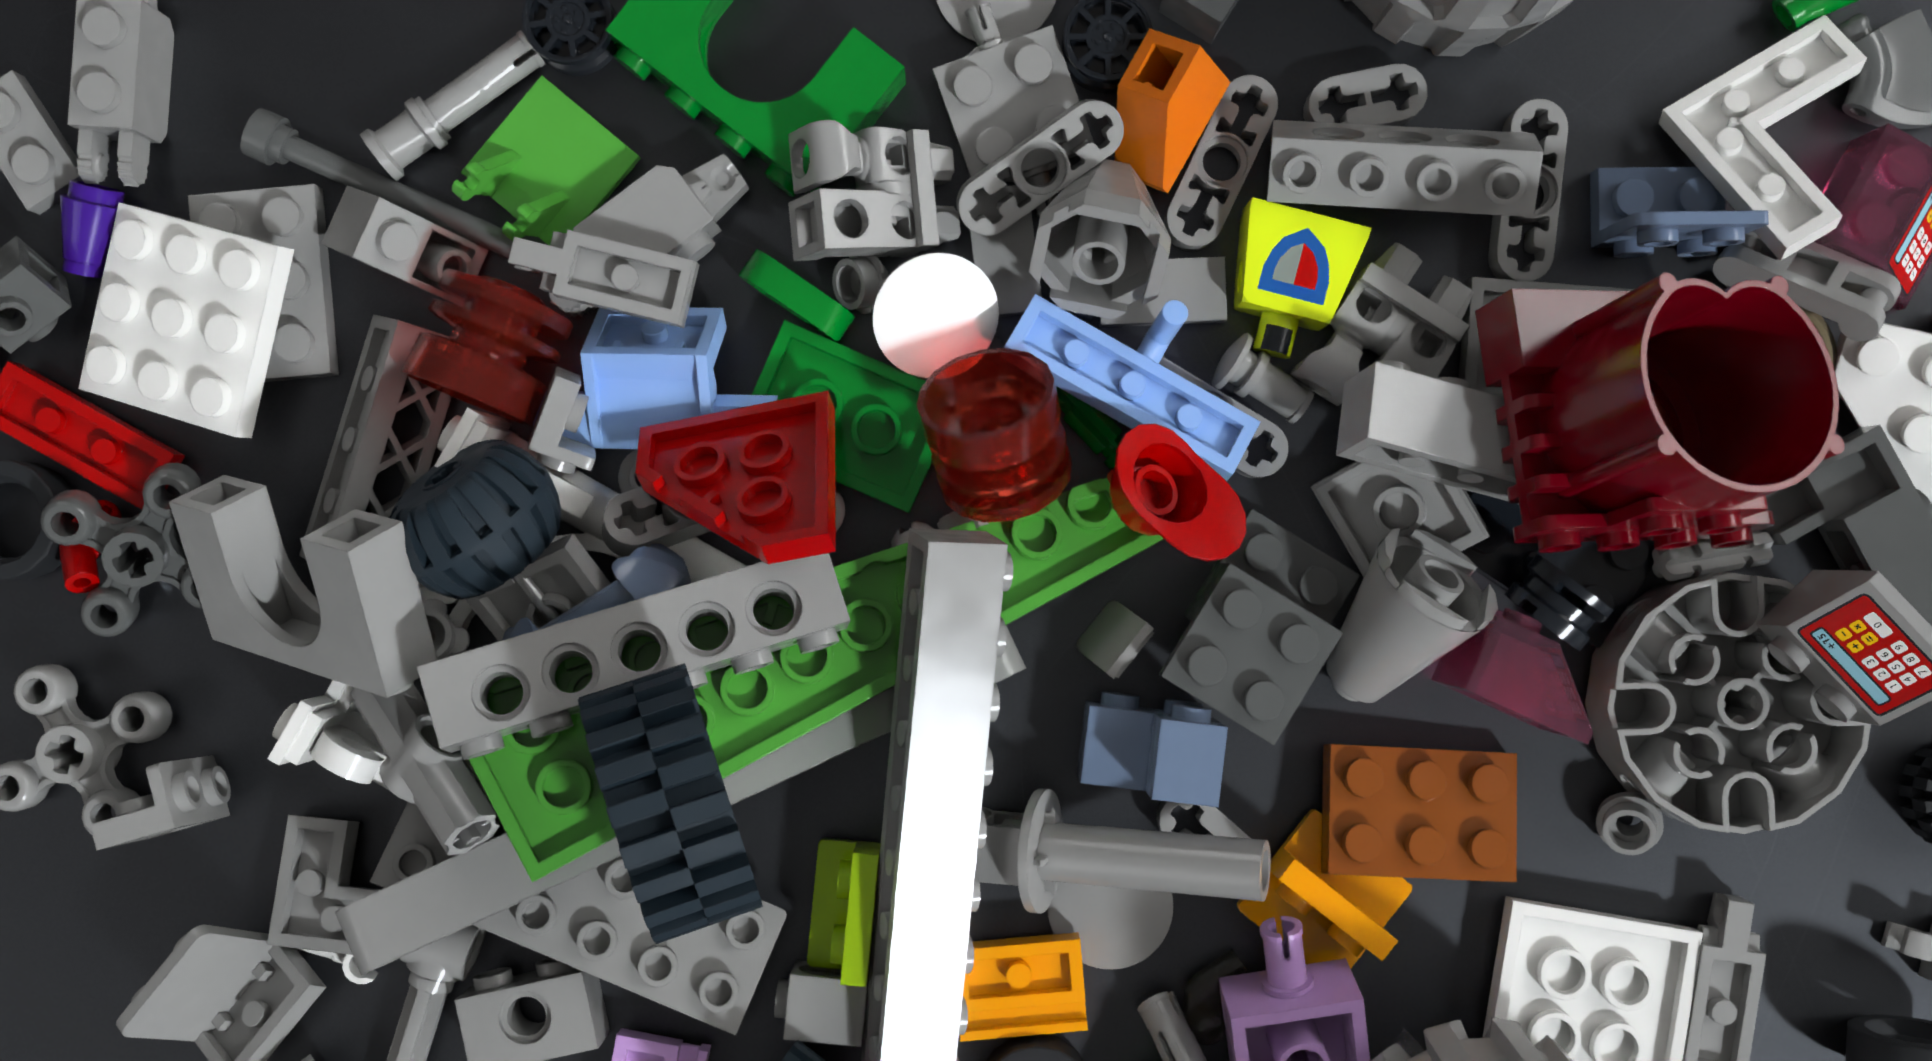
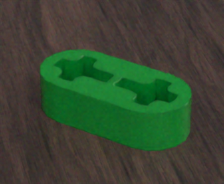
(796, 295)

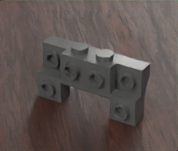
(1864, 514)

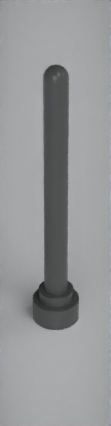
(272, 139)

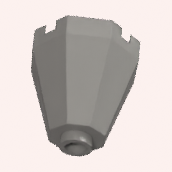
(1101, 243)

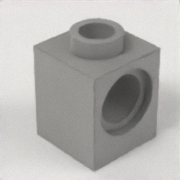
(820, 1007)

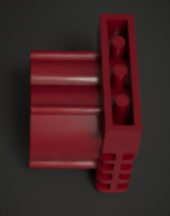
(1587, 445)

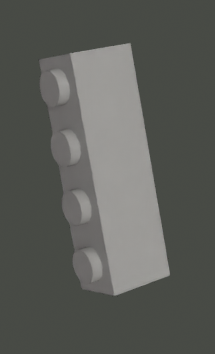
(1425, 428)

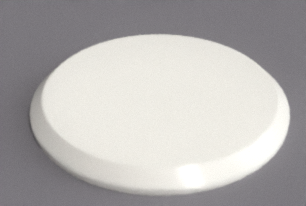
(934, 312)

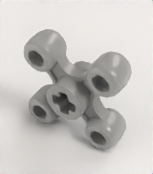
(75, 746)

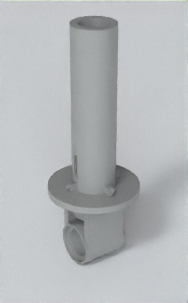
(1040, 851)

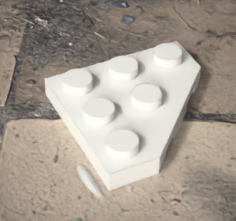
(1891, 386)

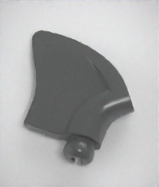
(1897, 72)

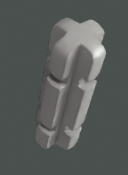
(1704, 560)

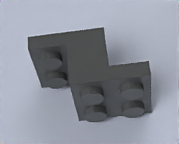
(1261, 628)

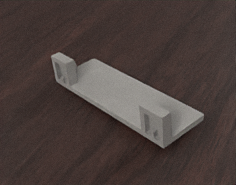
(602, 931)

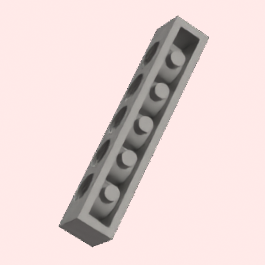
(460, 684)

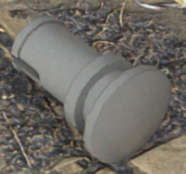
(1257, 377)

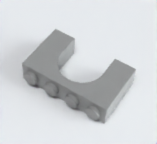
(368, 606)

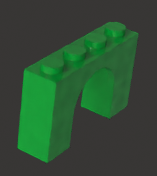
(673, 43)

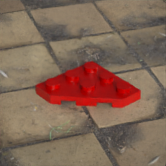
(751, 474)

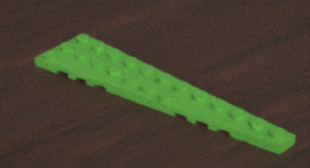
(549, 784)

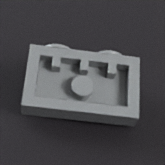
(181, 797)

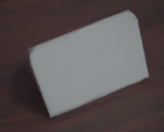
(1114, 638)

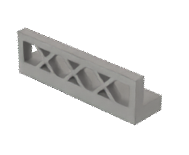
(368, 423)

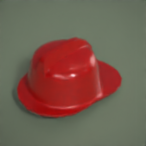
(1175, 494)

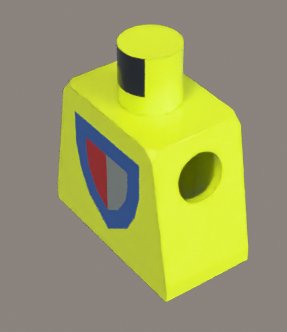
(1292, 270)

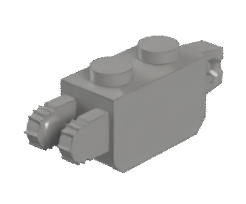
(119, 85)
(666, 213)

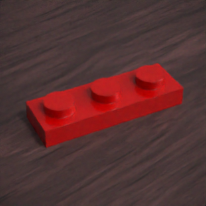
(79, 433)

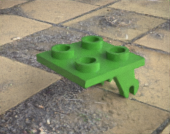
(547, 165)

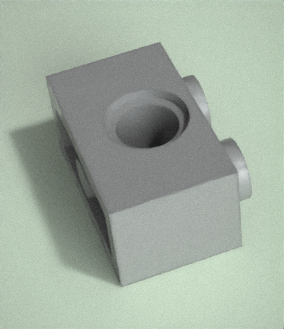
(500, 1032)

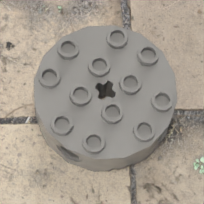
(1663, 722)

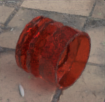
(488, 346)
(995, 434)

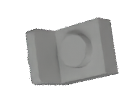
(559, 411)

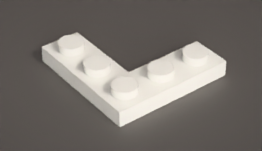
(1727, 141)

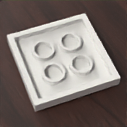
(186, 320)
(1595, 981)

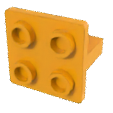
(1337, 911)

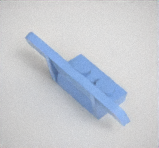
(650, 375)

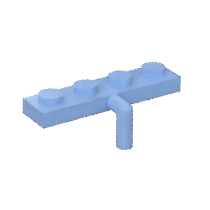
(1132, 382)

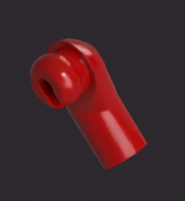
(80, 561)

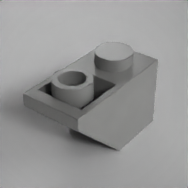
(400, 242)

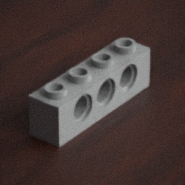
(1404, 168)

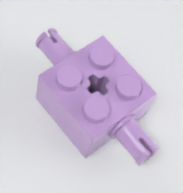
(1294, 1006)

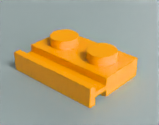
(1025, 987)

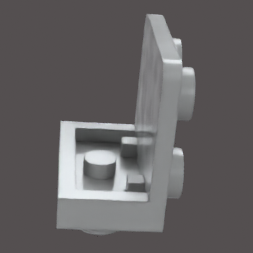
(224, 995)

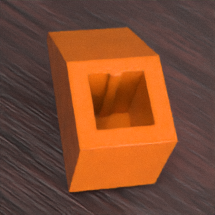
(1166, 106)

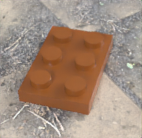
(1419, 813)

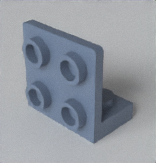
(1663, 208)

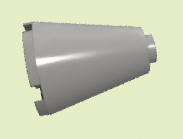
(1407, 615)

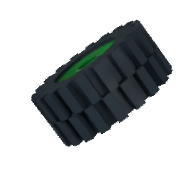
(668, 803)

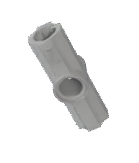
(424, 772)

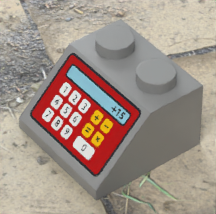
(1854, 644)

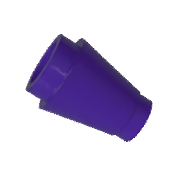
(87, 226)

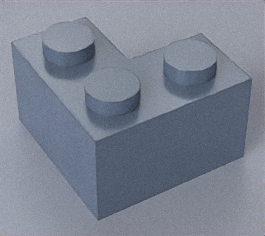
(1164, 752)

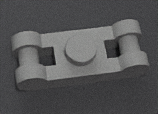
(1817, 281)

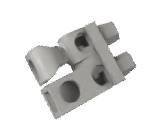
(893, 198)
(1389, 320)

